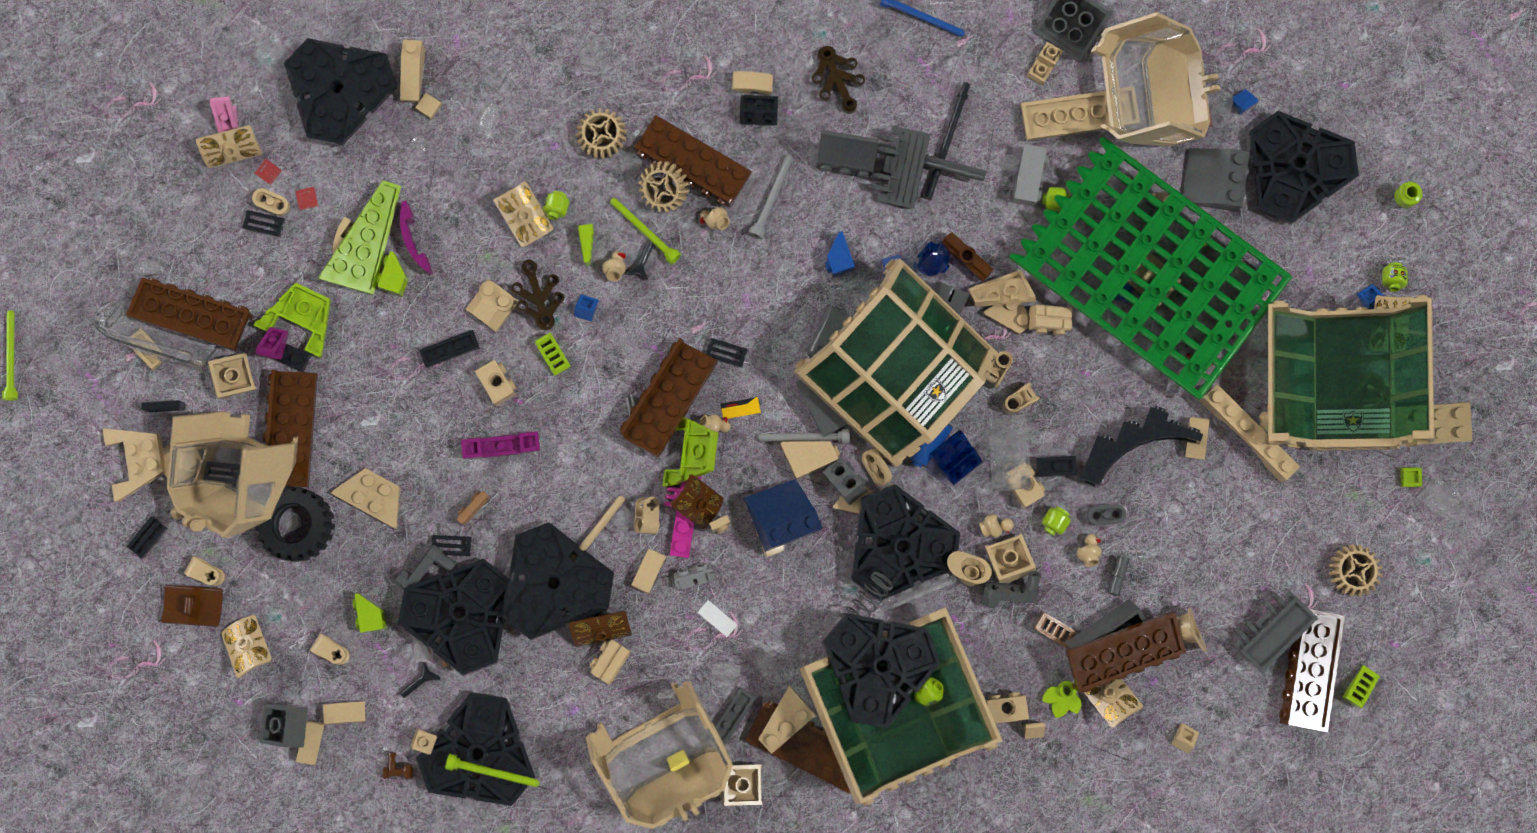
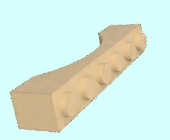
(1228, 411)

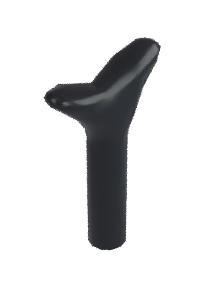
(638, 269)
(425, 676)

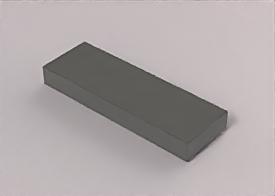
(734, 714)

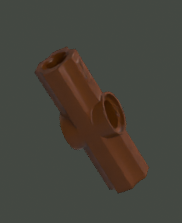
(975, 265)

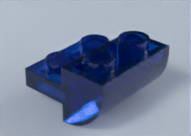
(956, 457)

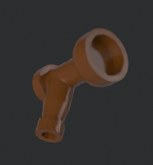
(391, 770)

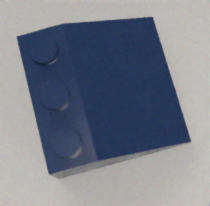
(782, 515)

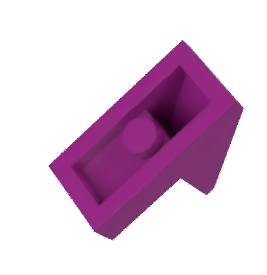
(273, 343)

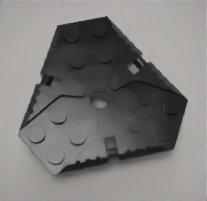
(319, 70)
(1286, 189)
(890, 518)
(544, 556)
(467, 641)
(856, 648)
(481, 724)

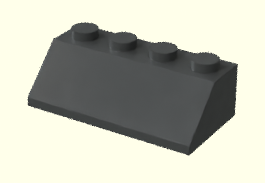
(1120, 618)

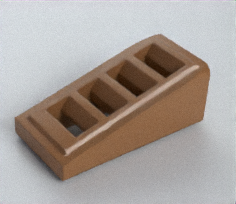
(1038, 627)

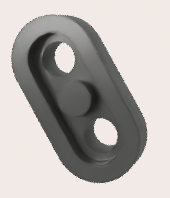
(1105, 514)

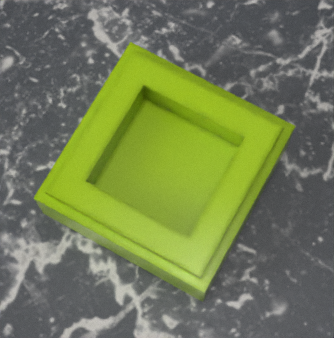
(1411, 477)

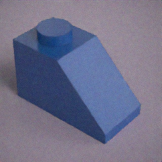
(839, 257)

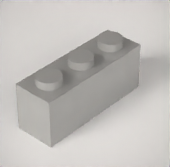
(1030, 175)

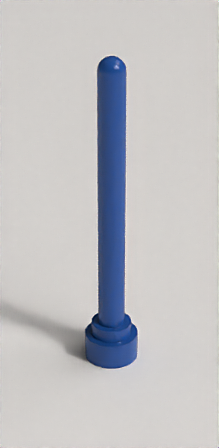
(923, 16)

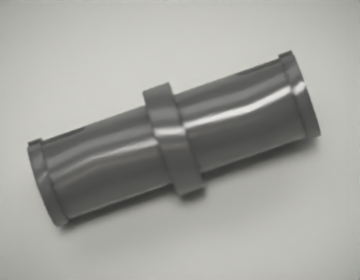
(1118, 575)

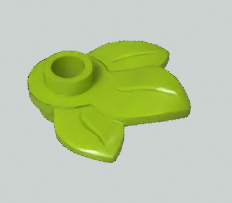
(1062, 702)

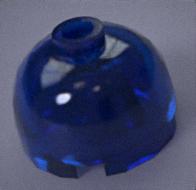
(933, 259)

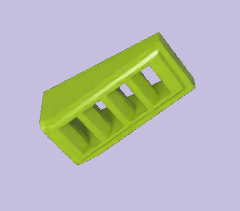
(586, 235)
(543, 340)
(1359, 703)

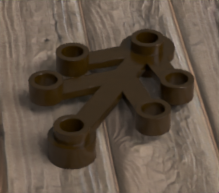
(836, 75)
(537, 297)

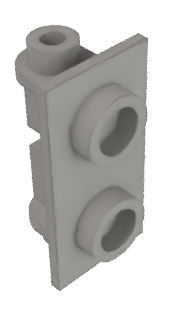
(702, 572)

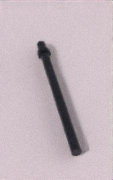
(962, 96)

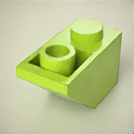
(393, 277)
(370, 615)

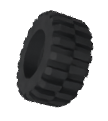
(318, 534)

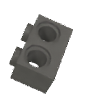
(844, 481)

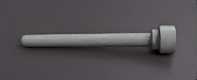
(758, 229)
(842, 436)

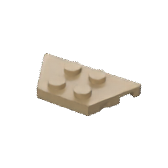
(372, 495)

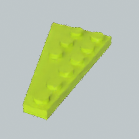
(361, 252)

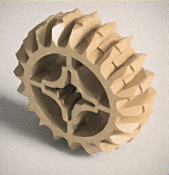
(597, 140)
(671, 174)
(1351, 564)

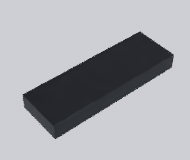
(449, 349)

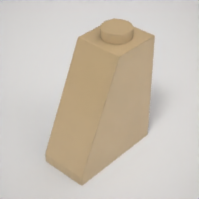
(809, 456)

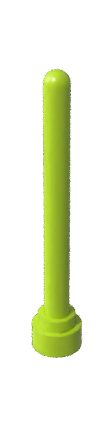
(671, 254)
(10, 392)
(455, 763)

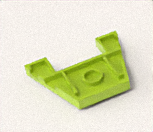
(304, 309)
(697, 453)

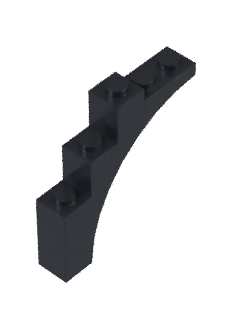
(1156, 428)

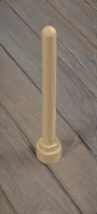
(600, 525)

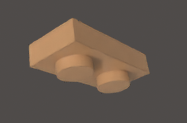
(478, 502)

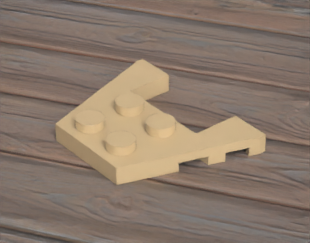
(143, 459)

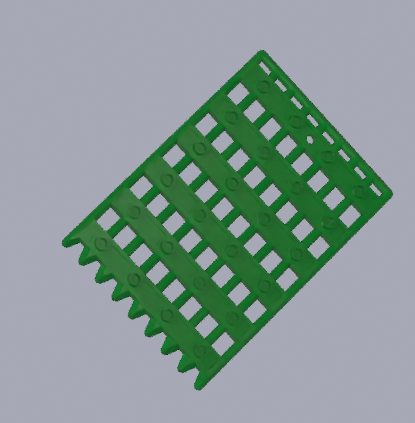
(1165, 278)

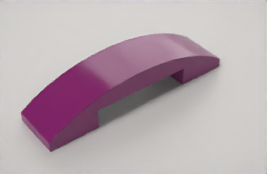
(406, 218)
(500, 446)

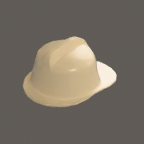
(969, 568)
(1189, 630)

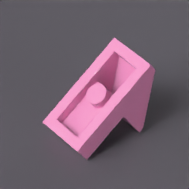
(224, 113)

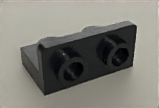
(758, 110)

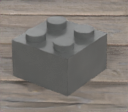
(283, 725)

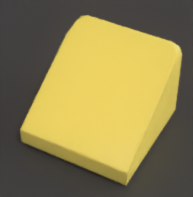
(678, 760)

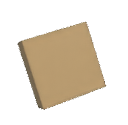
(428, 106)

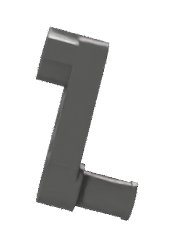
(433, 555)
(1009, 592)

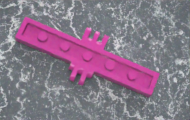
(682, 528)

